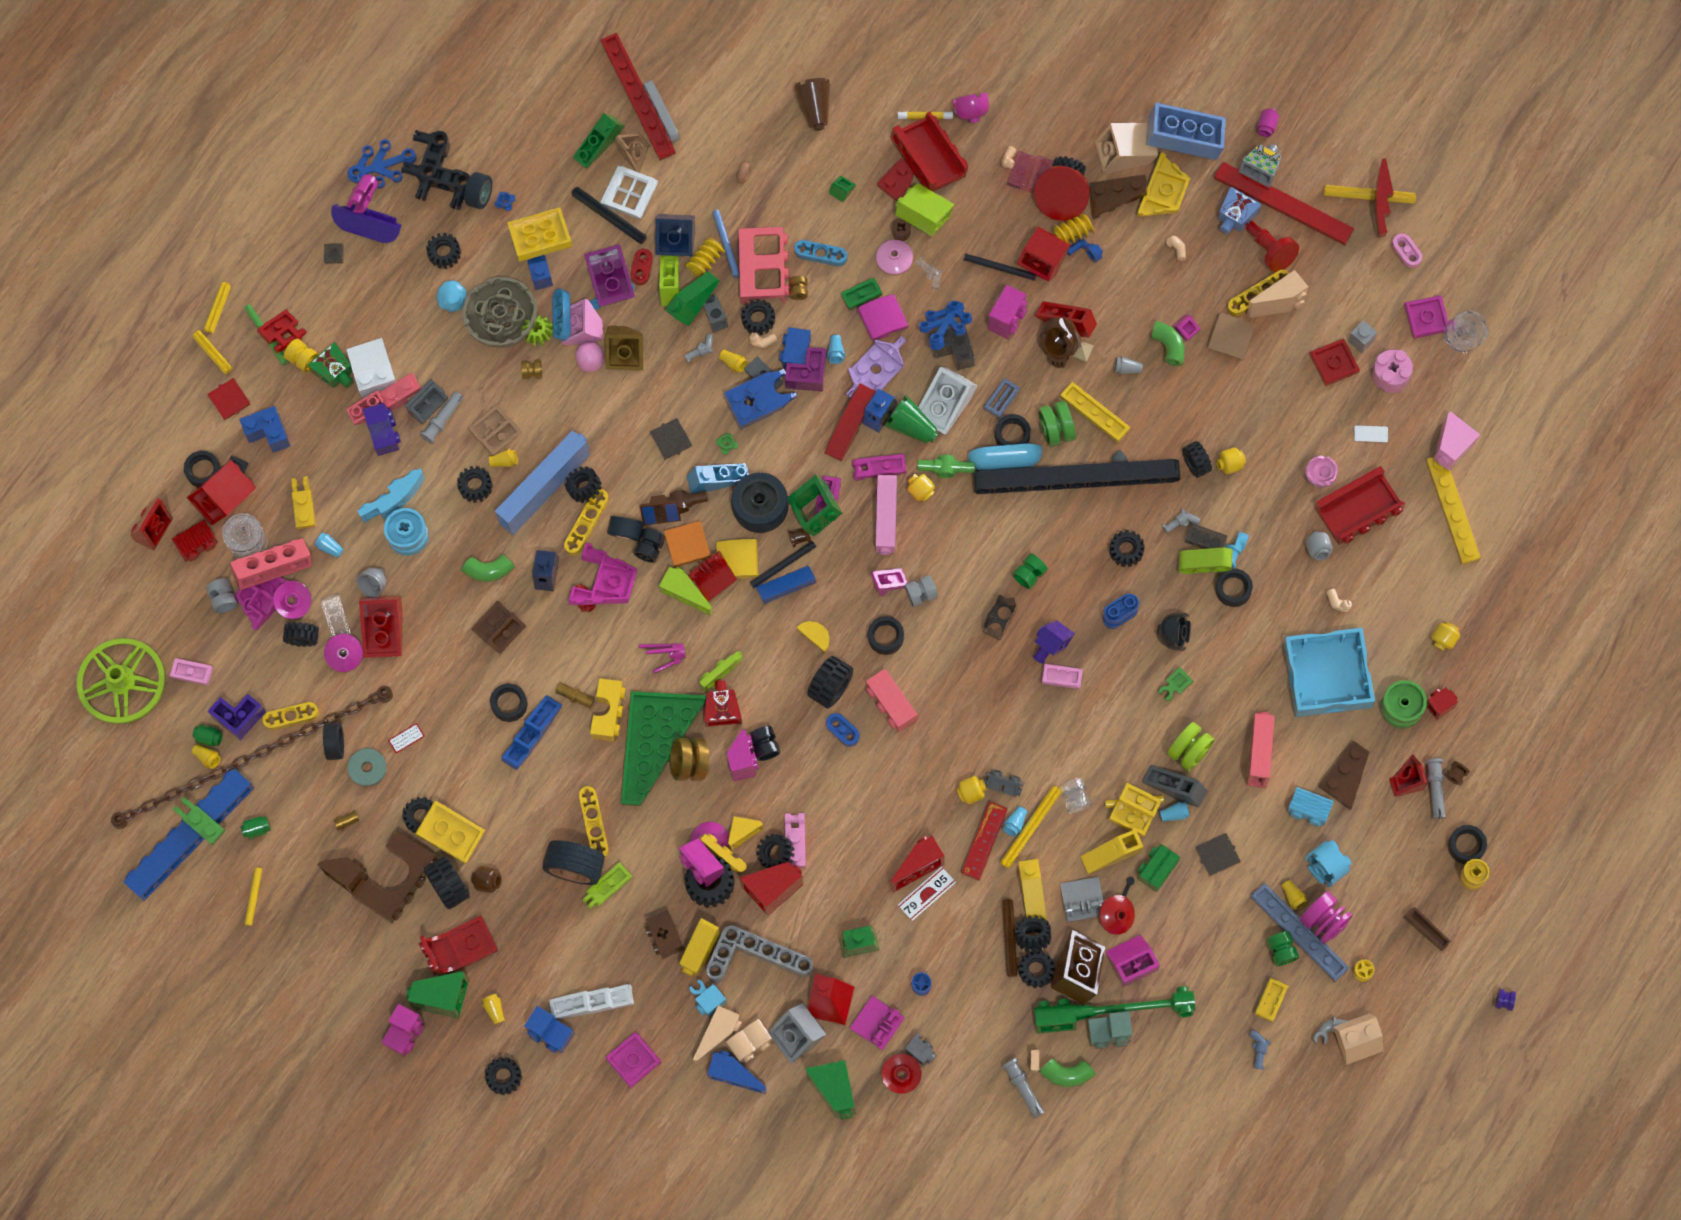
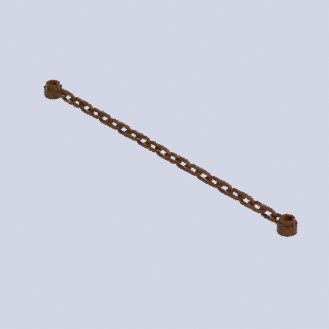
(124, 821)

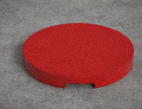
(1062, 193)

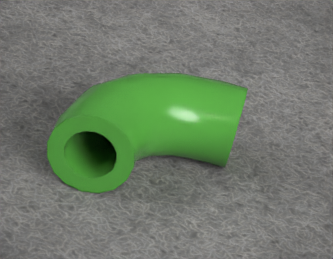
(1173, 343)
(487, 571)
(1067, 1075)

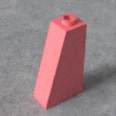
(1260, 750)

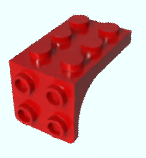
(458, 947)

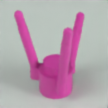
(676, 652)

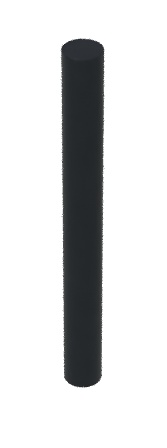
(1001, 267)
(783, 564)

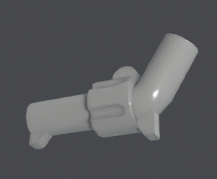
(702, 349)
(1180, 520)

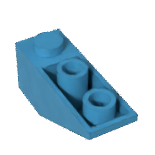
(715, 477)

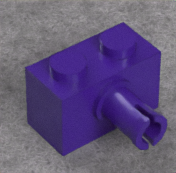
(1052, 640)

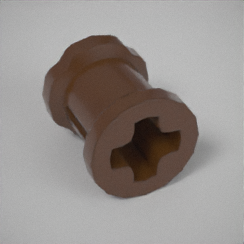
(799, 537)

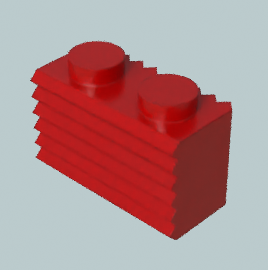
(195, 541)

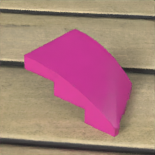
(258, 601)

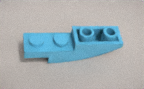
(400, 493)

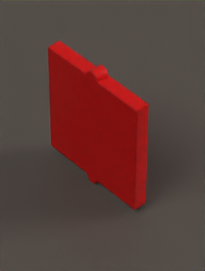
(228, 399)

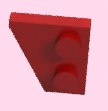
(897, 180)

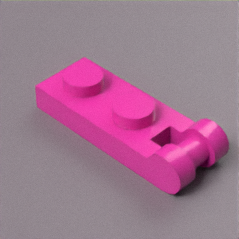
(879, 466)

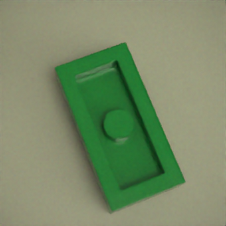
(861, 294)

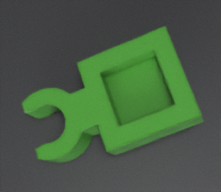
(1178, 682)

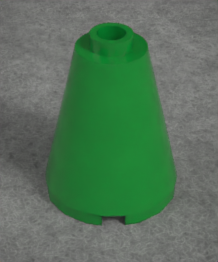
(911, 422)

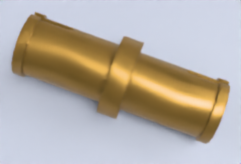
(575, 695)

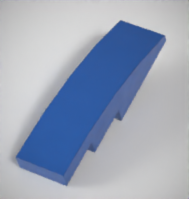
(532, 732)

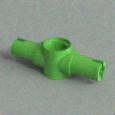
(945, 466)

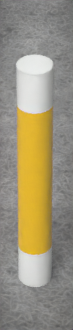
(921, 115)

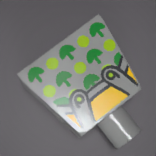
(1261, 164)

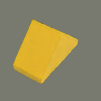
(742, 830)

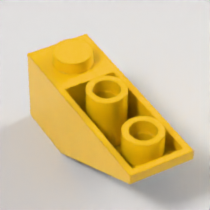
(1112, 852)

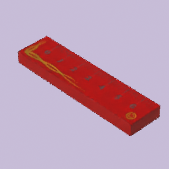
(984, 841)

